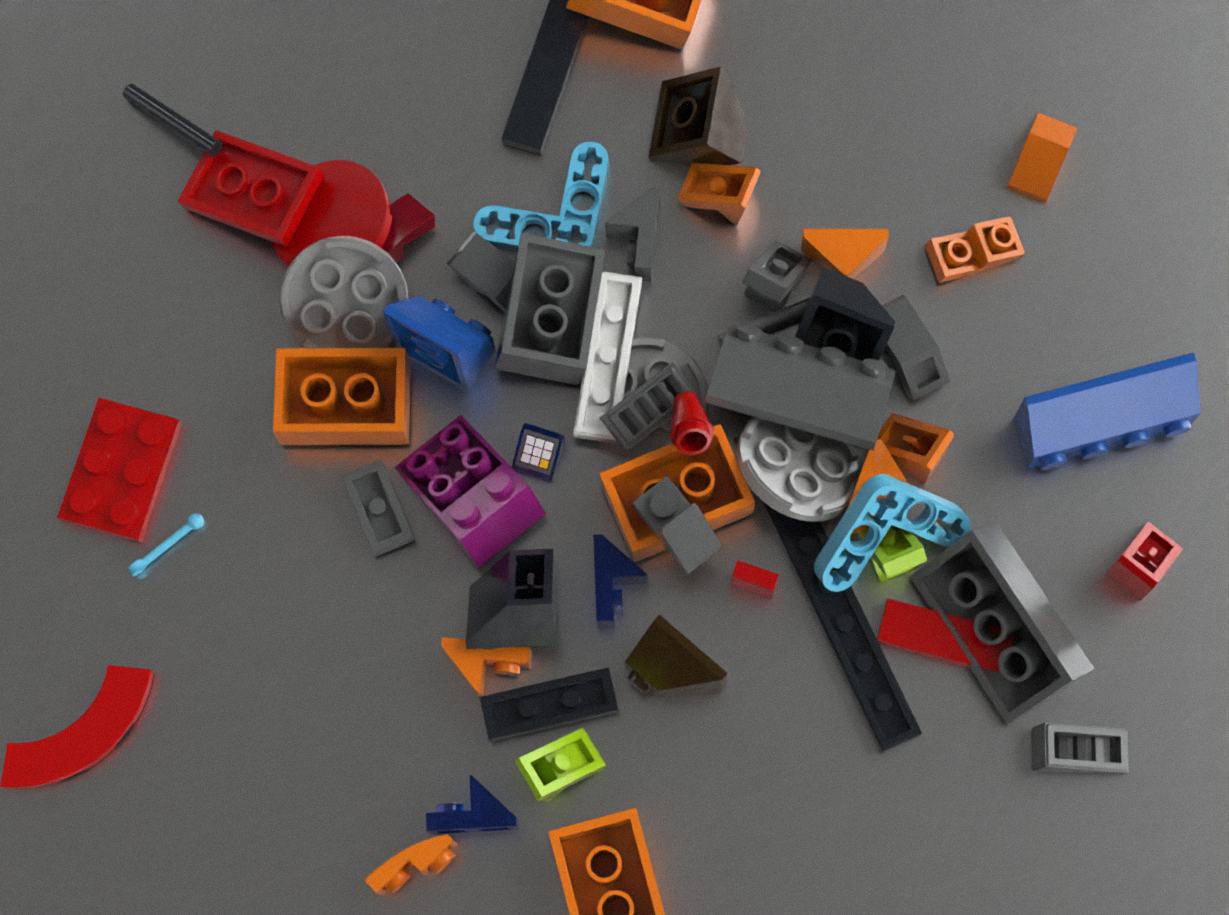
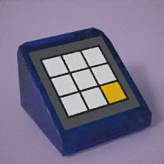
(538, 452)

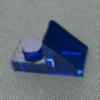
(612, 569)
(486, 815)

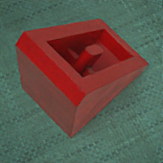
(1144, 561)

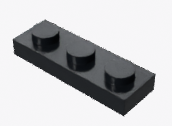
(549, 704)

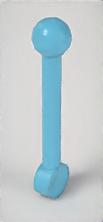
(194, 521)

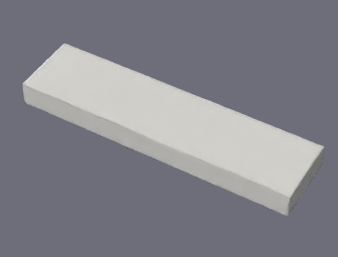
(608, 354)

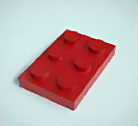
(252, 189)
(119, 470)

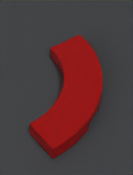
(84, 741)

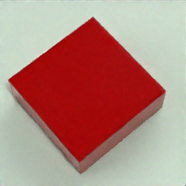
(754, 579)

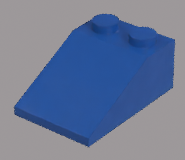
(440, 338)

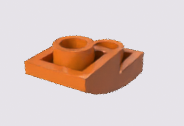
(975, 250)
(426, 856)

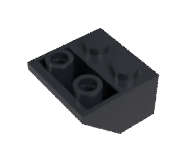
(514, 602)

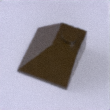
(699, 120)
(672, 664)

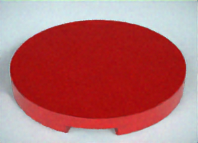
(345, 204)

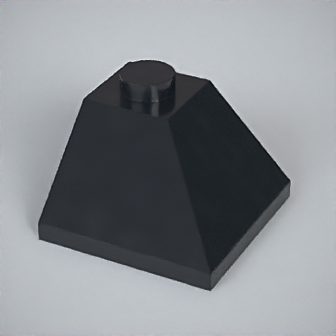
(845, 317)

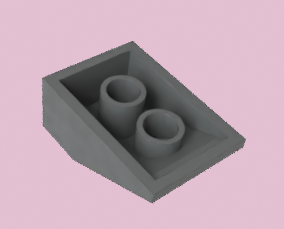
(550, 309)

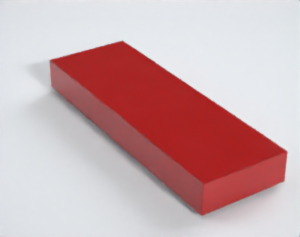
(926, 634)

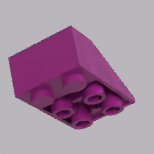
(471, 490)

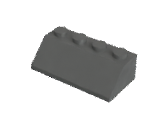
(801, 385)
(991, 585)

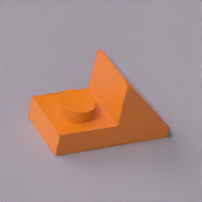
(719, 188)
(474, 662)

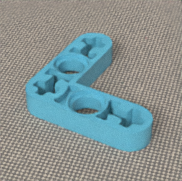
(569, 220)
(888, 512)

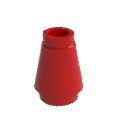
(690, 425)

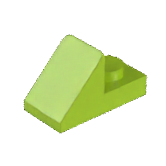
(896, 554)
(560, 764)

